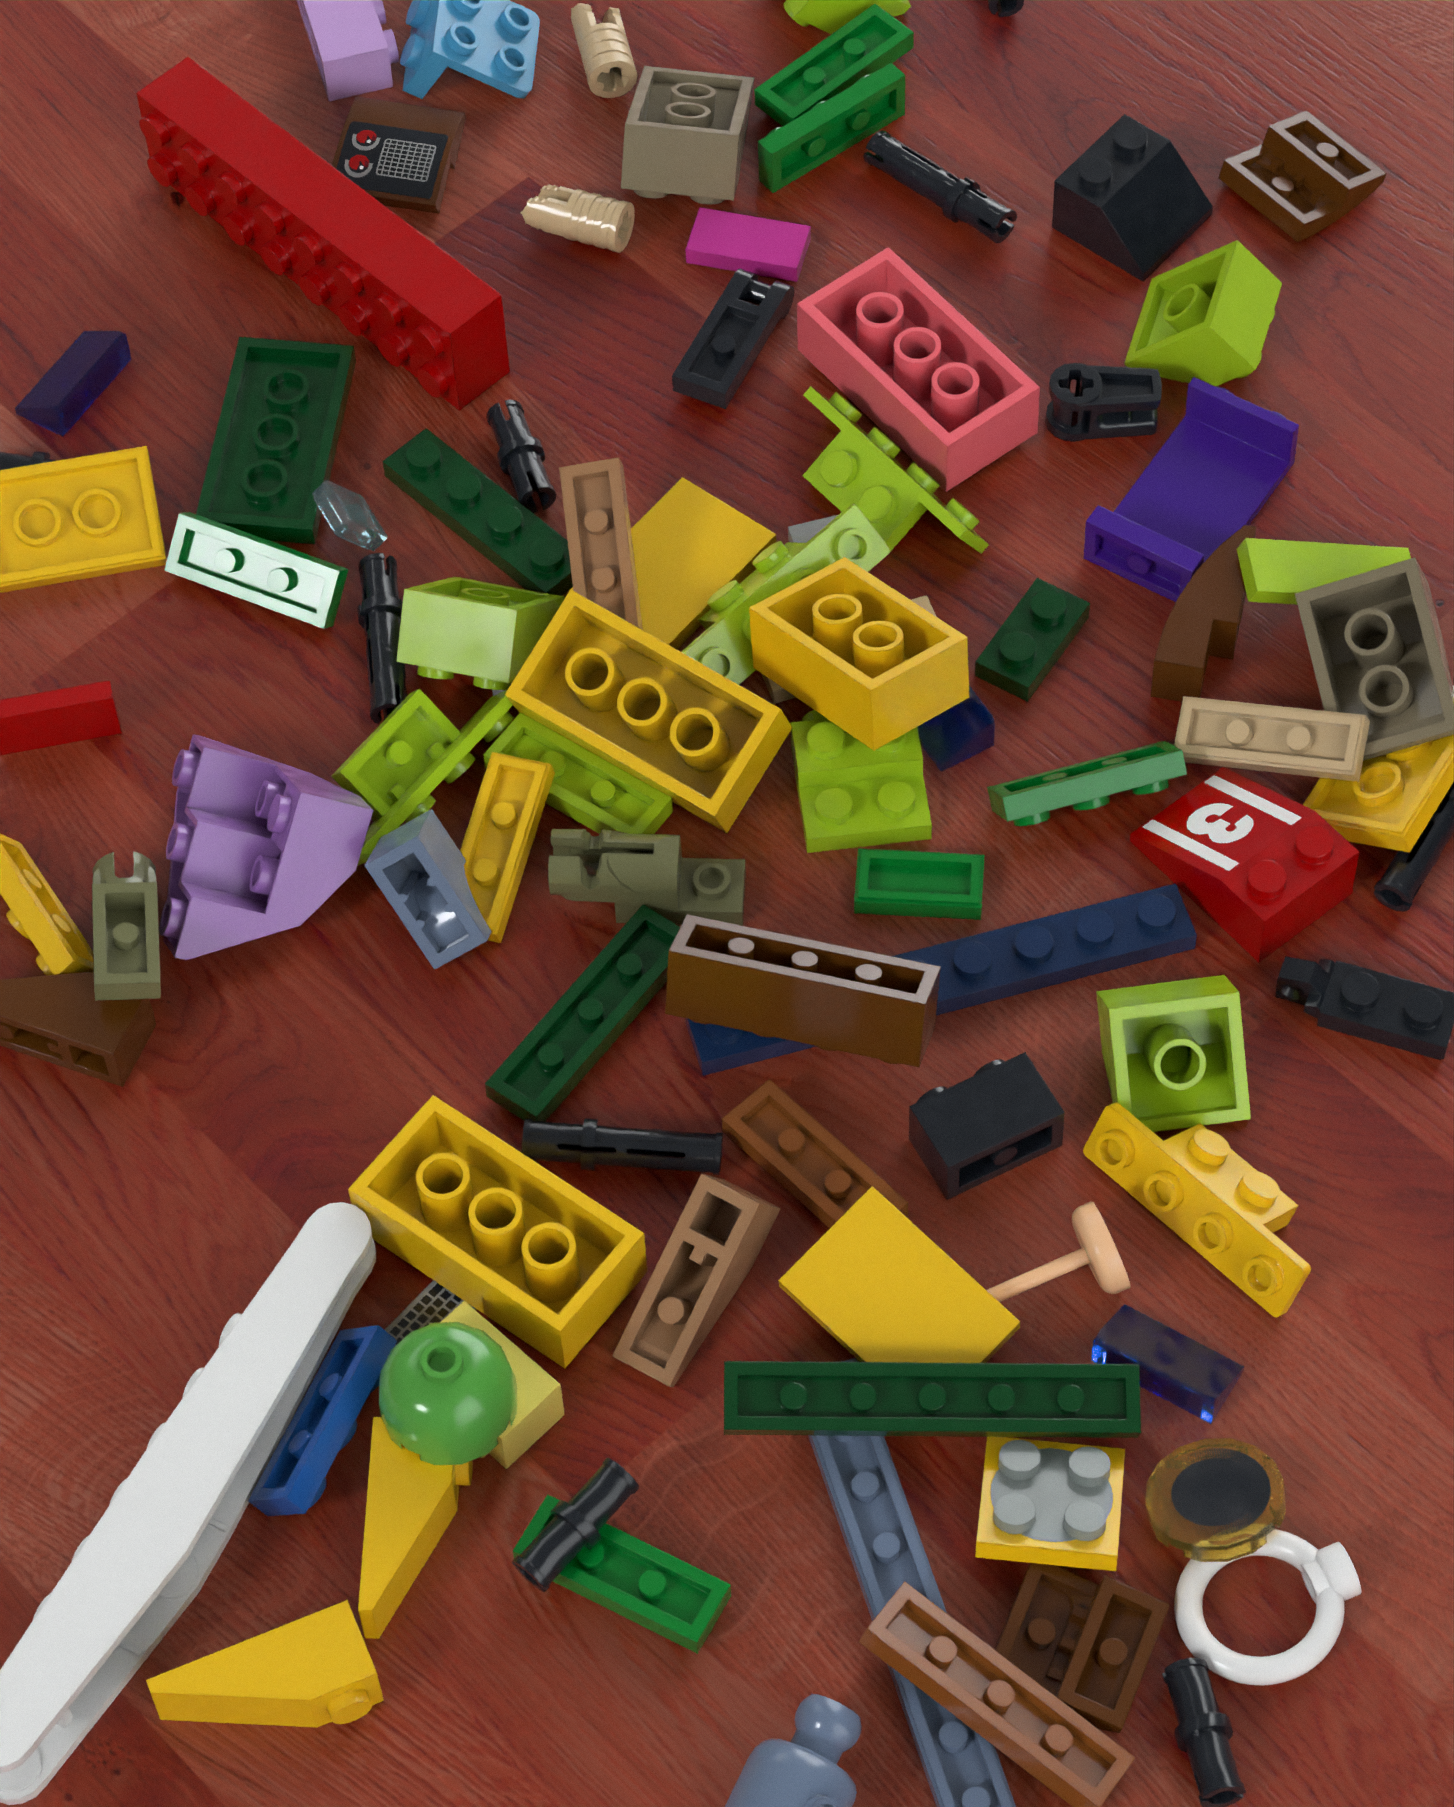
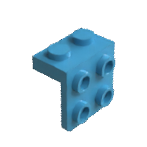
(475, 37)

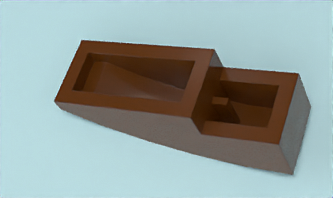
(1202, 623)

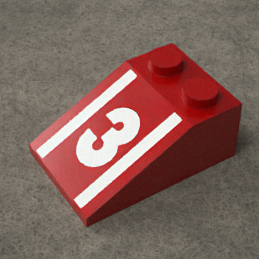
(1250, 859)

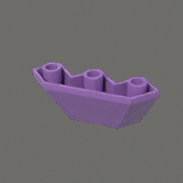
(252, 847)

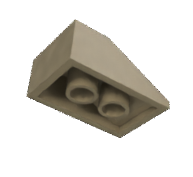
(686, 134)
(1381, 655)

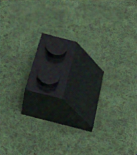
(1129, 199)

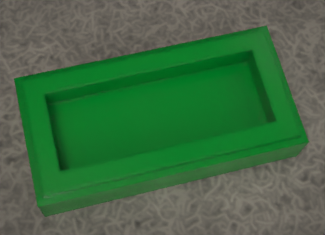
(919, 884)

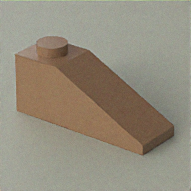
(695, 1277)

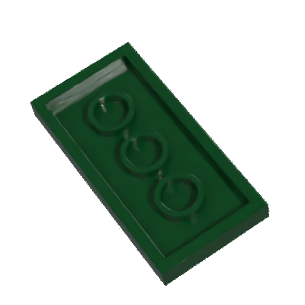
(277, 437)

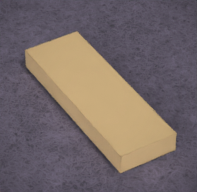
(1272, 738)

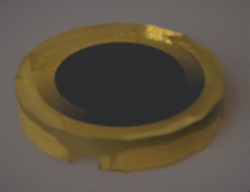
(1215, 1499)

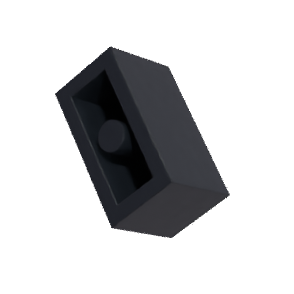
(985, 1124)

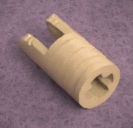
(604, 51)
(581, 217)

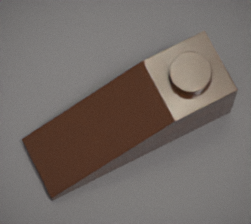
(64, 1025)

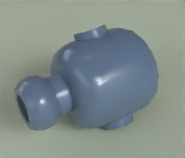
(806, 1768)

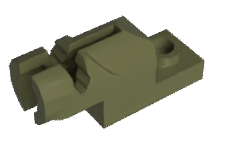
(646, 872)
(125, 931)

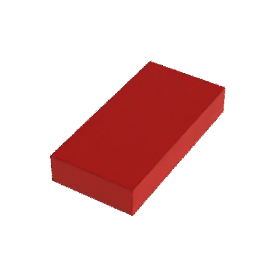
(58, 717)

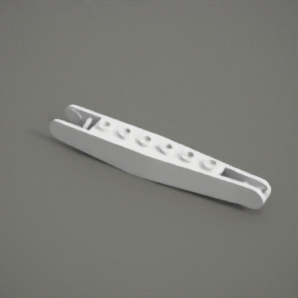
(176, 1505)

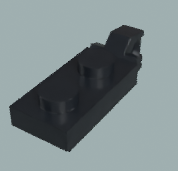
(1370, 1004)

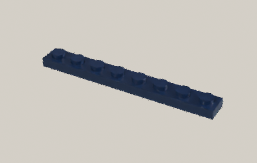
(1005, 964)

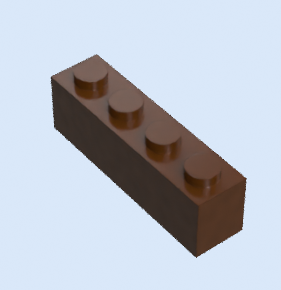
(802, 990)

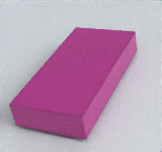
(748, 244)

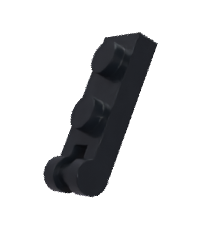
(731, 338)

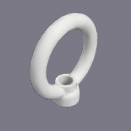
(1330, 1582)

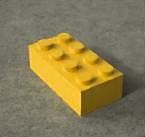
(649, 710)
(500, 1231)

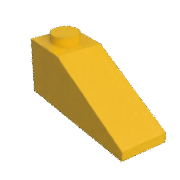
(404, 1521)
(285, 1677)

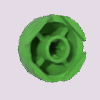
(447, 1393)

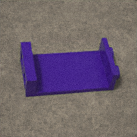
(1194, 491)

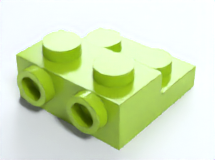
(857, 793)

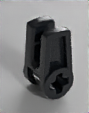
(1107, 402)

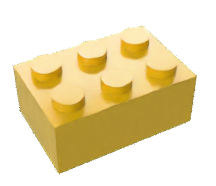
(859, 653)

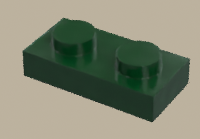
(1032, 639)

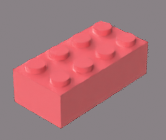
(918, 368)

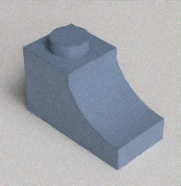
(428, 888)

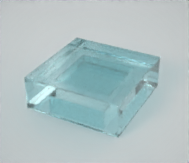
(349, 515)

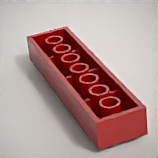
(324, 234)

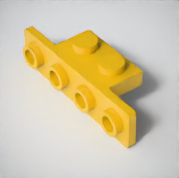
(1207, 1200)

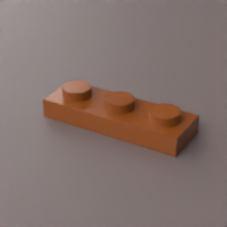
(803, 1154)

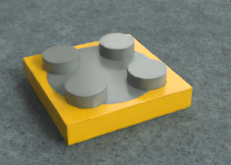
(1051, 1503)

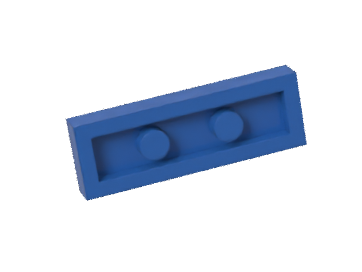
(323, 1422)

